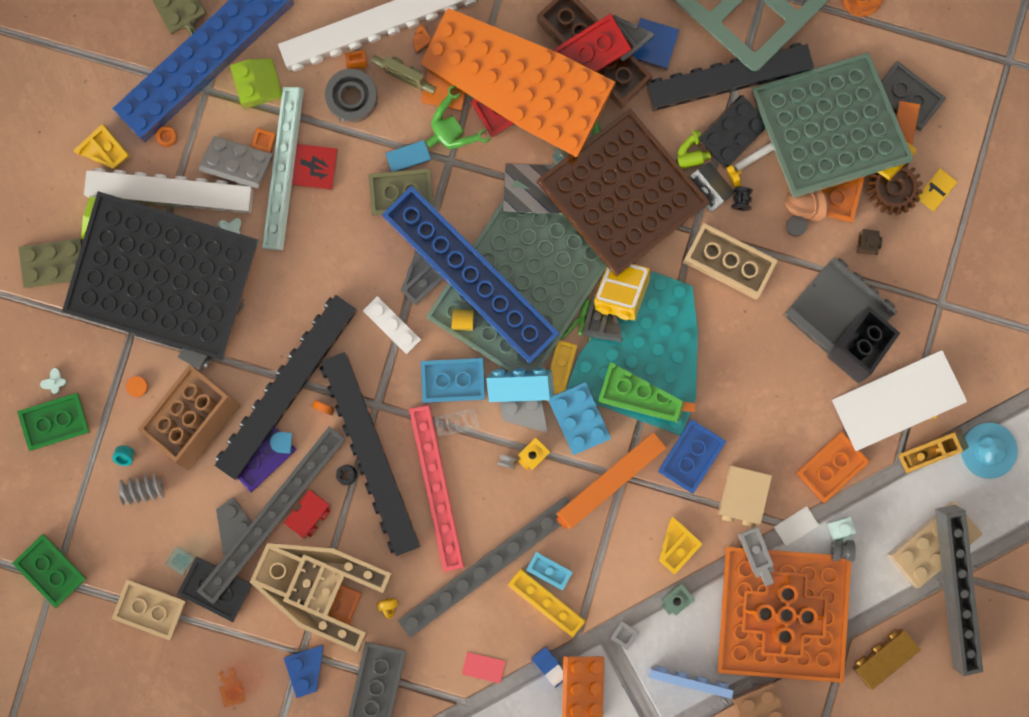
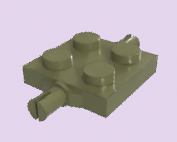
(180, 14)
(411, 76)

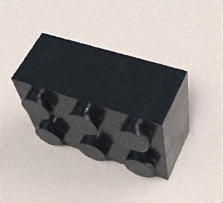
(863, 345)

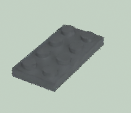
(377, 681)

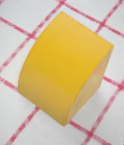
(462, 319)

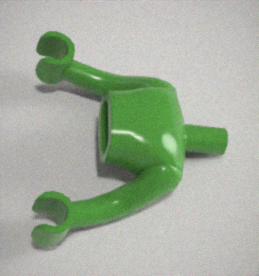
(448, 130)

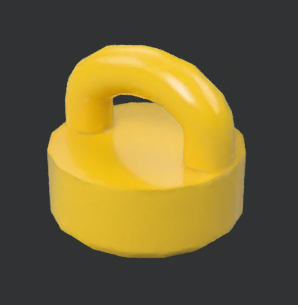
(387, 604)

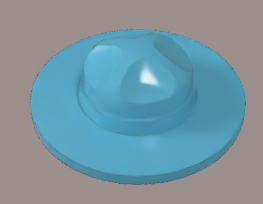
(990, 450)

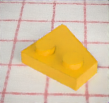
(103, 148)
(677, 546)

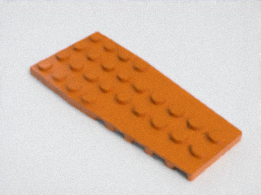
(519, 80)

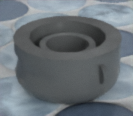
(339, 84)

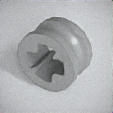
(507, 461)

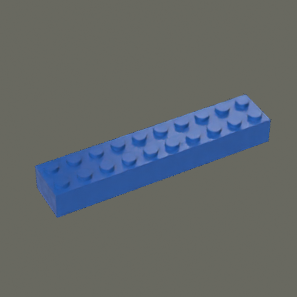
(197, 63)
(470, 275)

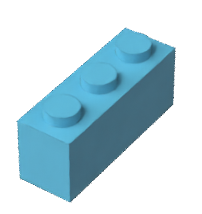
(520, 385)

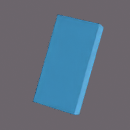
(408, 156)

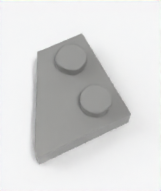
(524, 413)

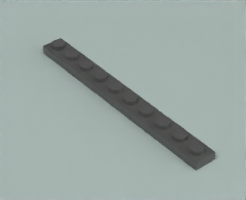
(271, 515)
(482, 570)

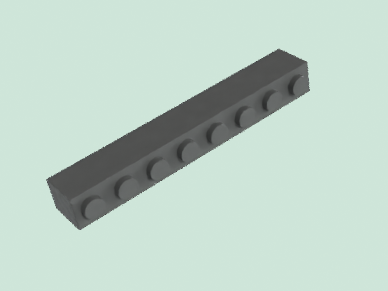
(959, 589)

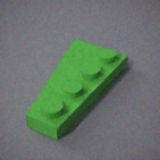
(637, 395)

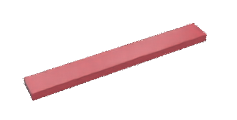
(436, 488)

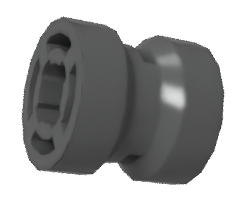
(843, 550)

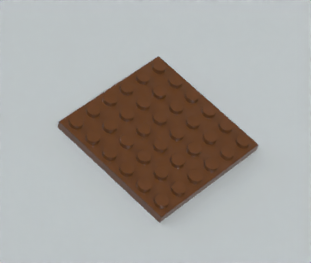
(623, 192)

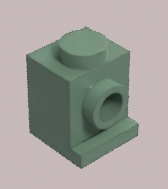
(678, 591)

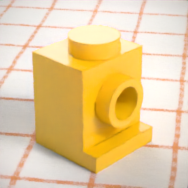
(537, 447)

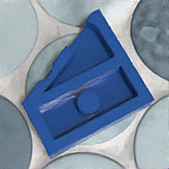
(305, 670)

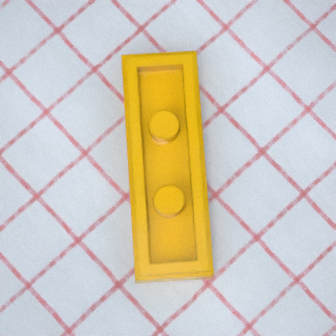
(562, 365)

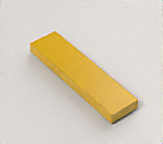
(546, 602)

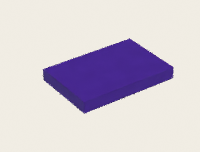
(263, 464)

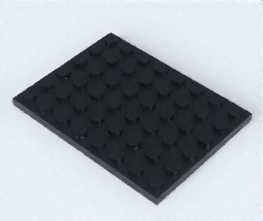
(160, 275)

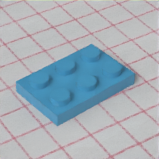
(452, 380)
(579, 418)

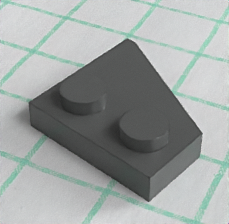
(635, 35)
(420, 279)
(601, 325)
(232, 523)

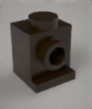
(869, 242)

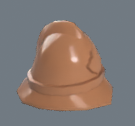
(810, 206)

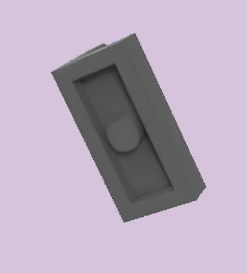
(712, 185)

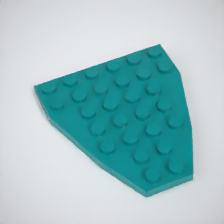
(654, 347)

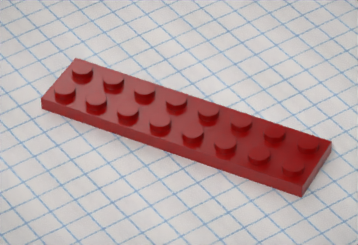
(592, 48)

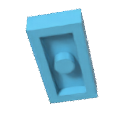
(549, 571)

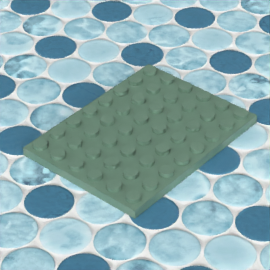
(543, 262)

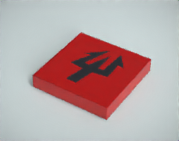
(314, 167)

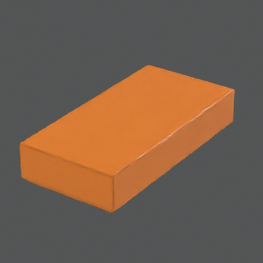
(907, 119)

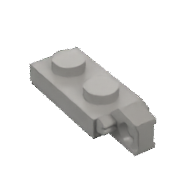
(757, 554)

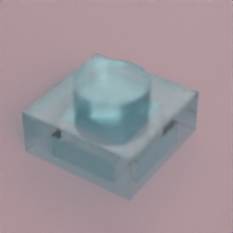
(180, 560)

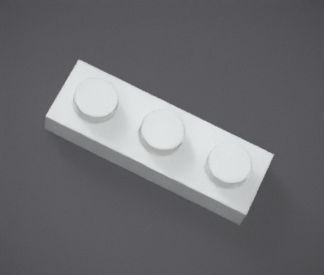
(391, 325)

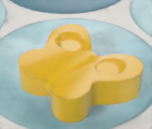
(734, 176)

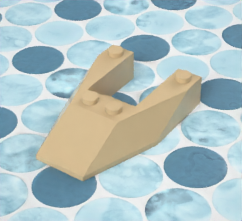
(305, 585)

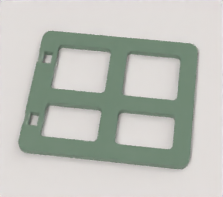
(712, 22)

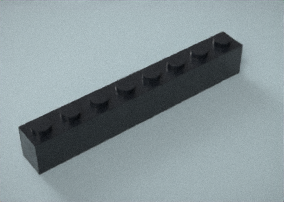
(726, 78)

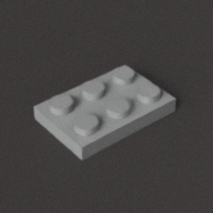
(235, 162)

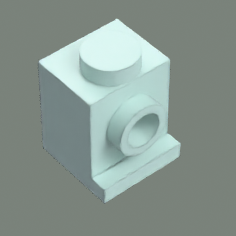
(841, 529)

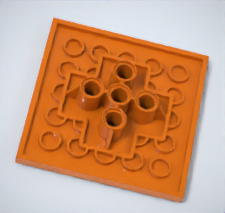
(753, 644)

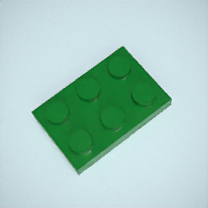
(53, 422)
(49, 571)

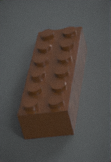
(569, 17)

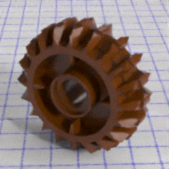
(895, 200)

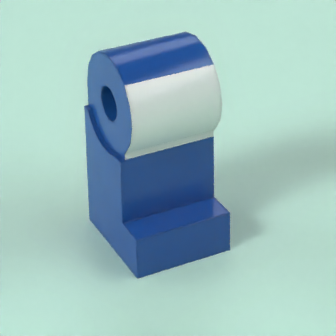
(549, 666)

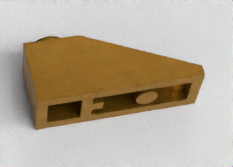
(933, 451)

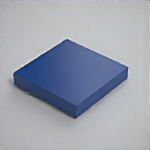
(660, 48)

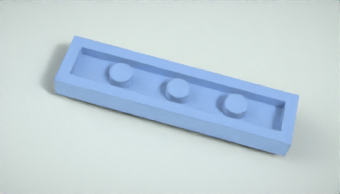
(700, 683)

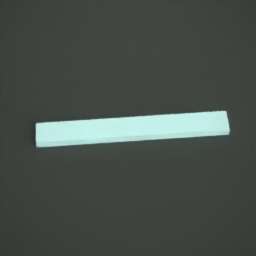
(283, 168)

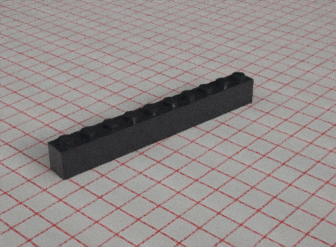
(285, 388)
(370, 454)

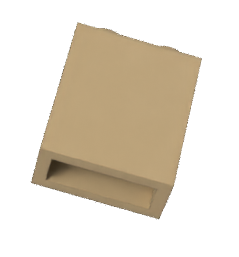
(744, 496)

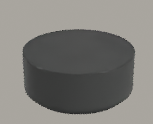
(796, 226)

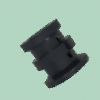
(739, 205)
(353, 475)

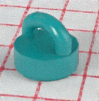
(123, 455)

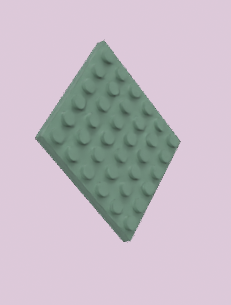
(831, 125)

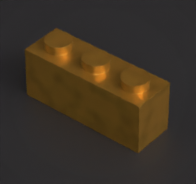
(886, 658)

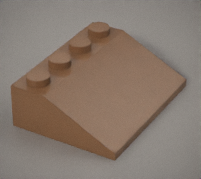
(189, 417)

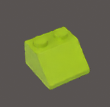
(256, 82)

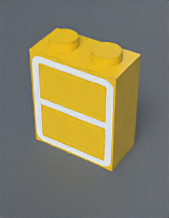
(623, 293)

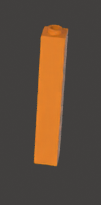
(610, 481)

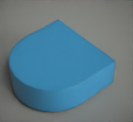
(281, 442)

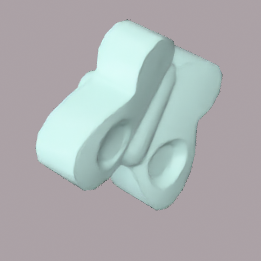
(233, 225)
(54, 382)

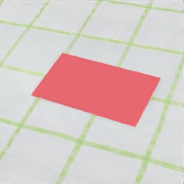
(483, 667)

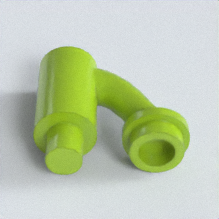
(693, 158)

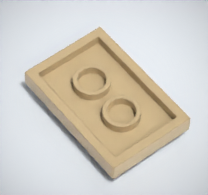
(149, 609)

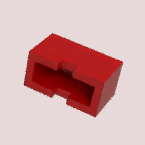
(312, 510)

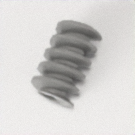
(143, 489)

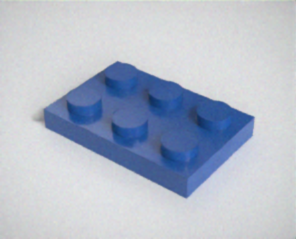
(691, 456)

